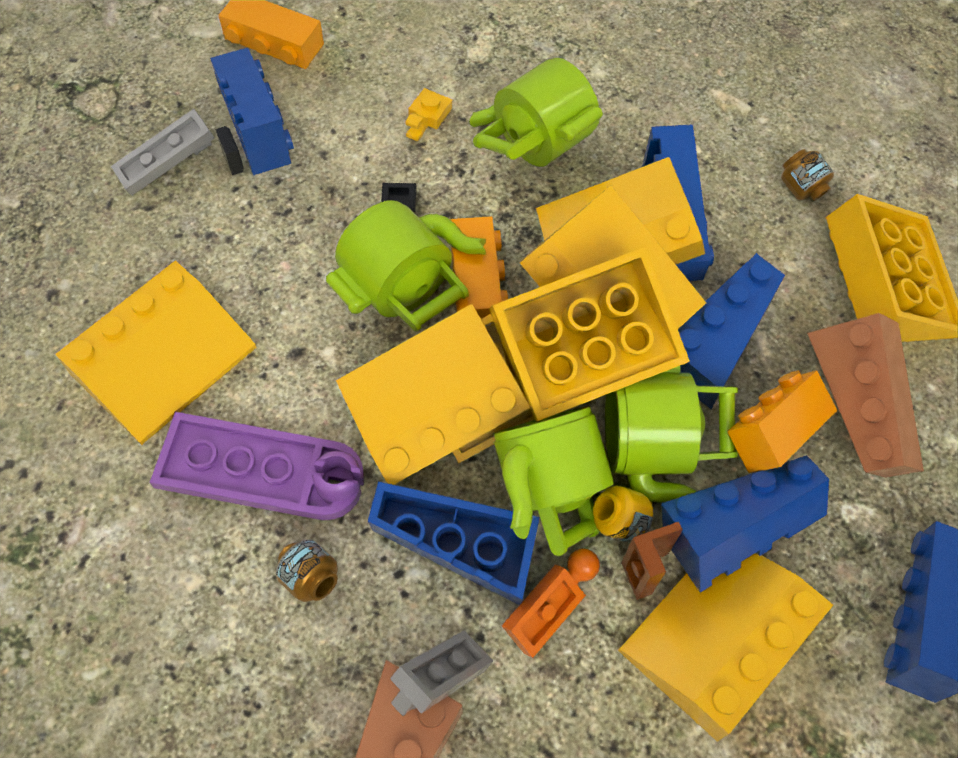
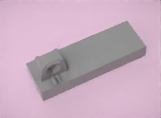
(163, 152)
(438, 673)

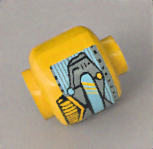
(622, 513)

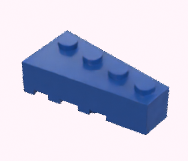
(680, 146)
(726, 323)
(744, 517)
(457, 535)
(927, 624)

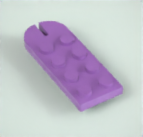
(258, 467)

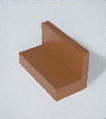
(643, 559)

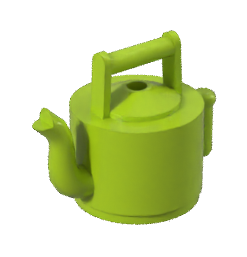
(540, 114)
(399, 262)
(659, 431)
(554, 470)

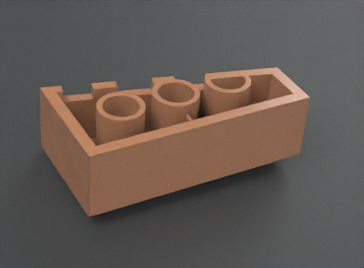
(872, 391)
(407, 736)

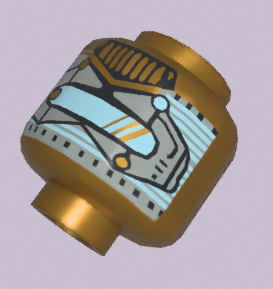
(807, 175)
(307, 570)

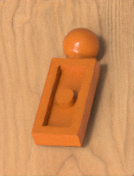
(551, 602)

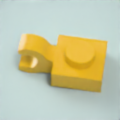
(425, 111)

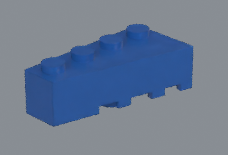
(253, 110)

